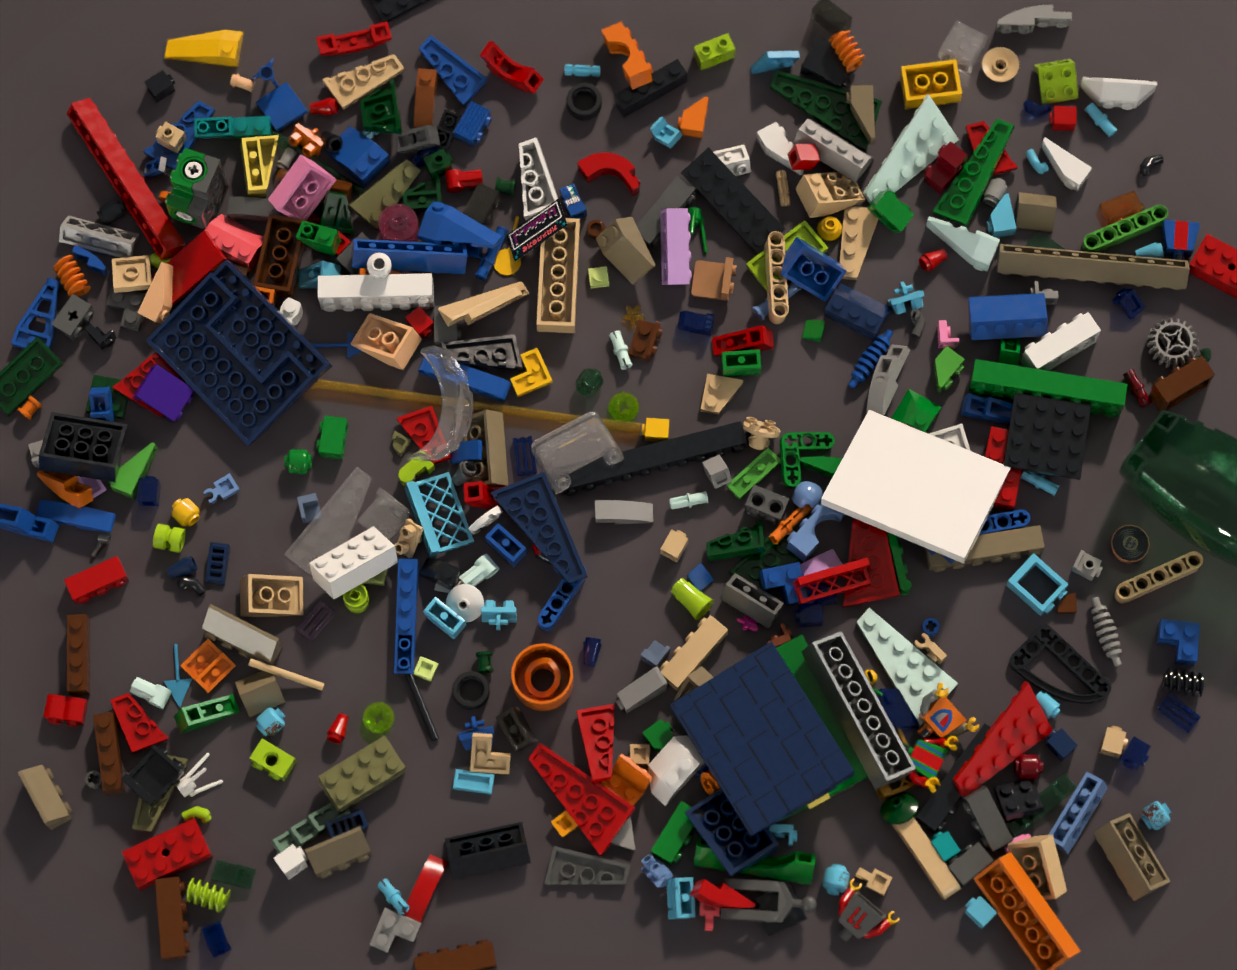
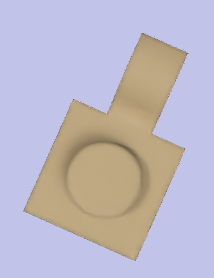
(934, 652)
(876, 881)

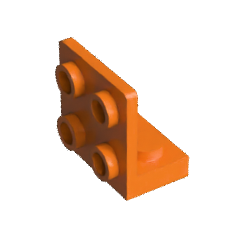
(628, 780)

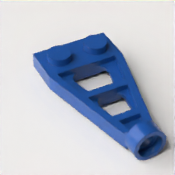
(22, 335)

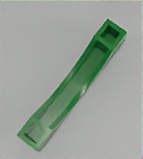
(793, 867)

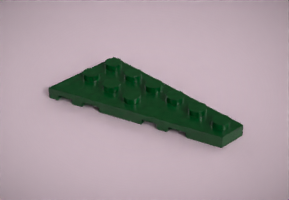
(824, 104)

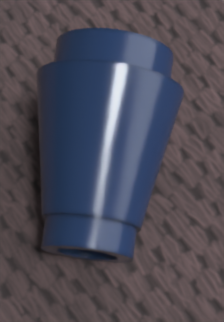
(183, 567)

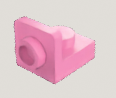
(944, 335)

